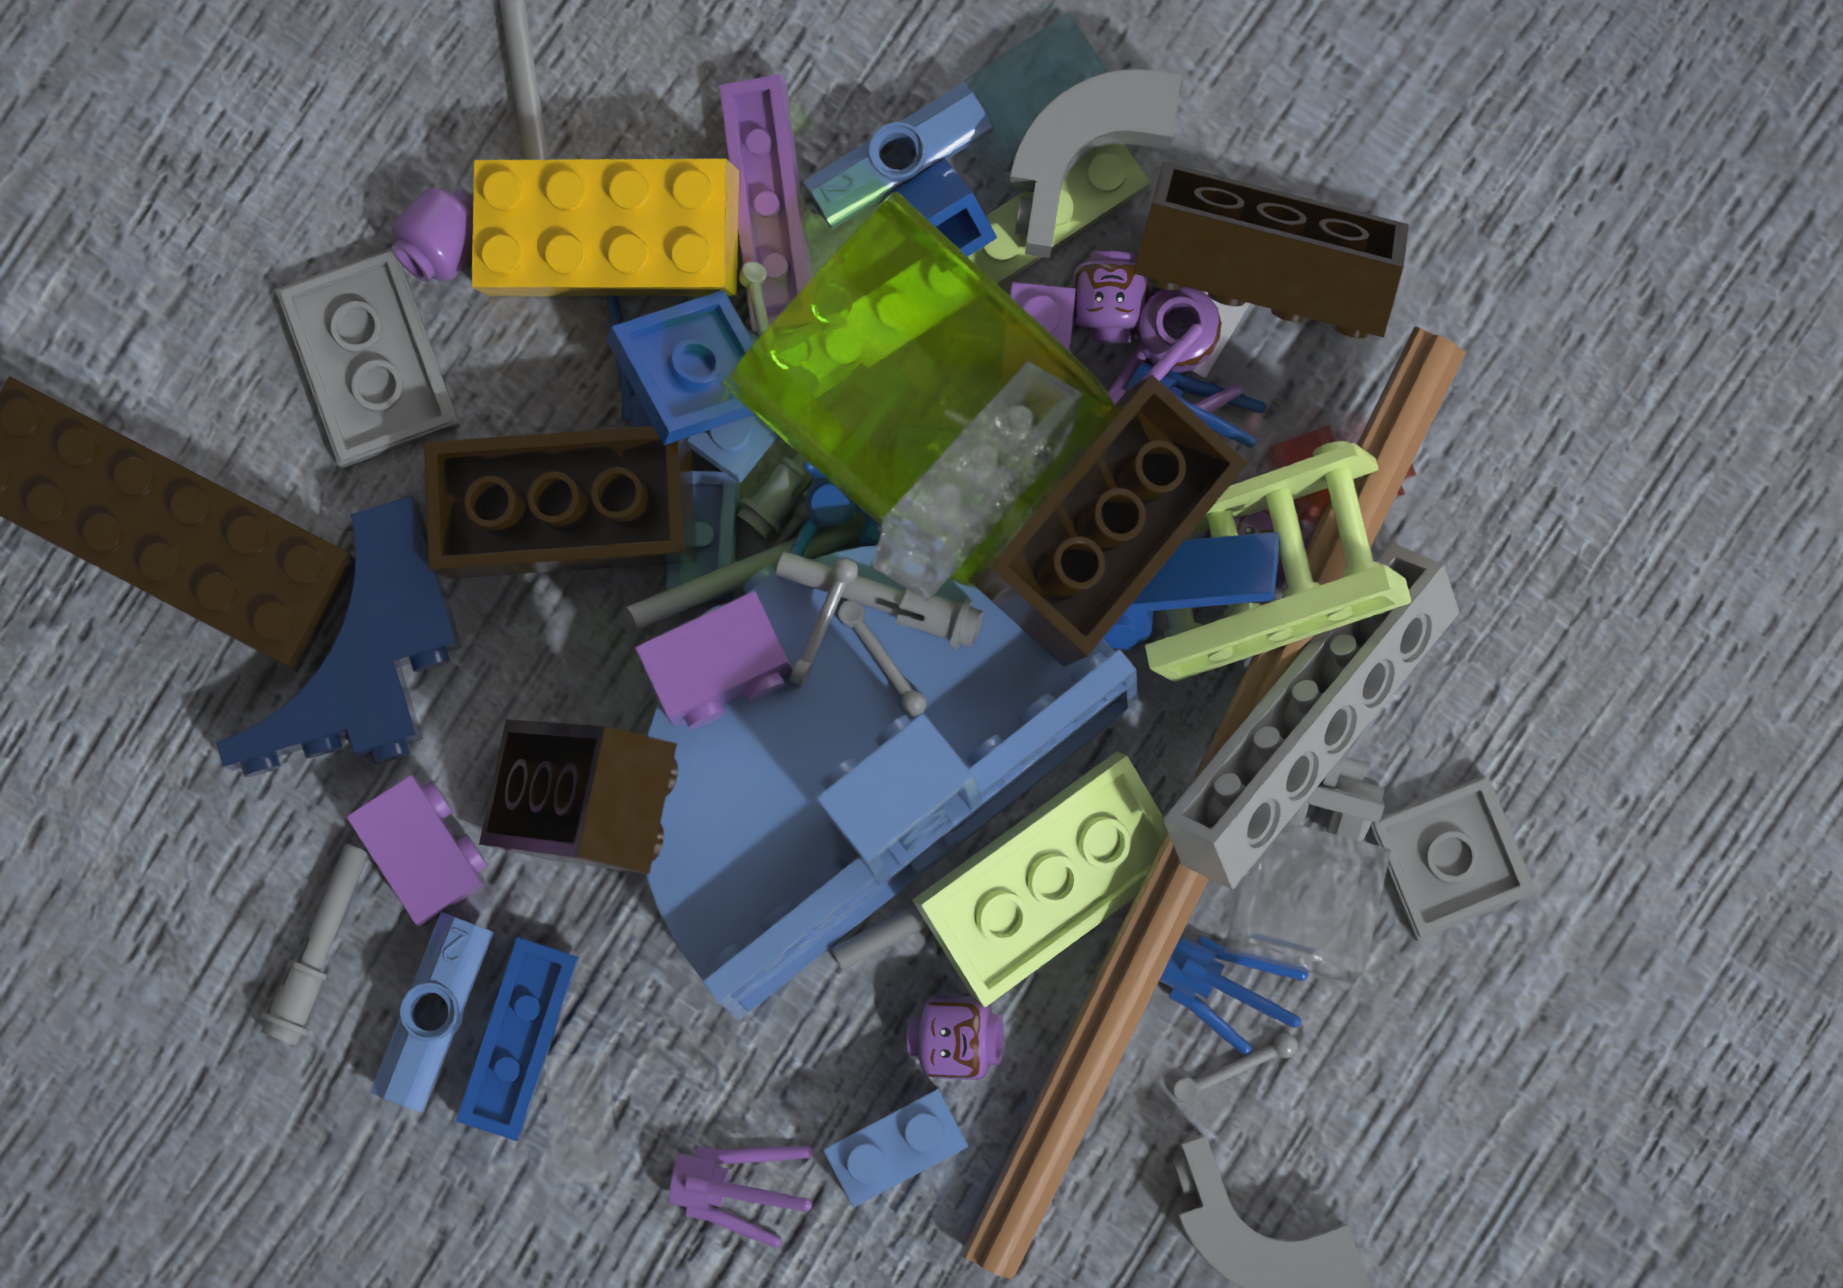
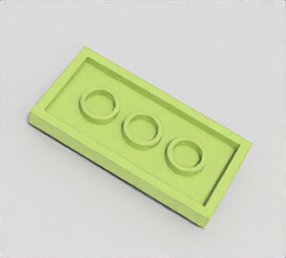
(1046, 879)

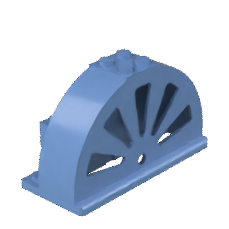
(835, 800)

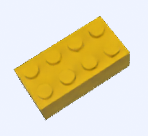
(605, 227)

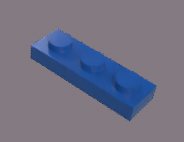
(517, 1039)

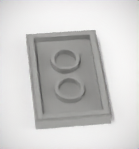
(367, 358)

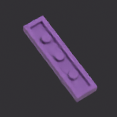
(769, 187)

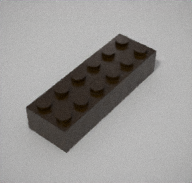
(165, 527)

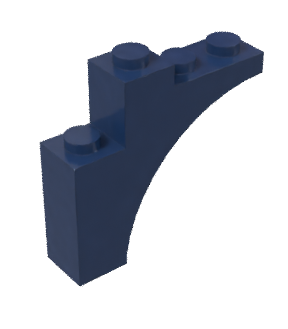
(360, 689)

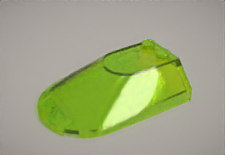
(896, 360)

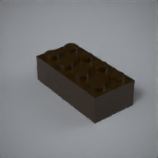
(1272, 251)
(558, 502)
(1108, 521)
(580, 794)

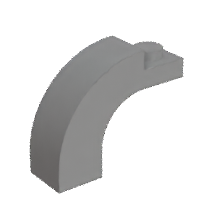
(1097, 112)
(1248, 1257)

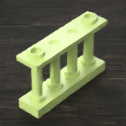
(1305, 605)

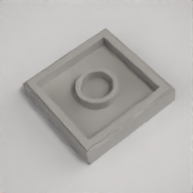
(1452, 857)

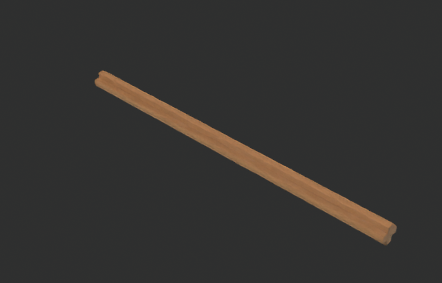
(1169, 888)

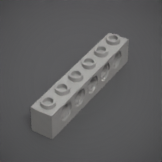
(1306, 726)

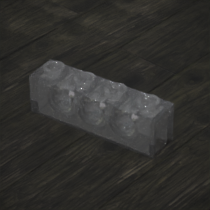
(976, 481)

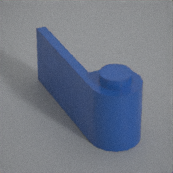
(1202, 575)

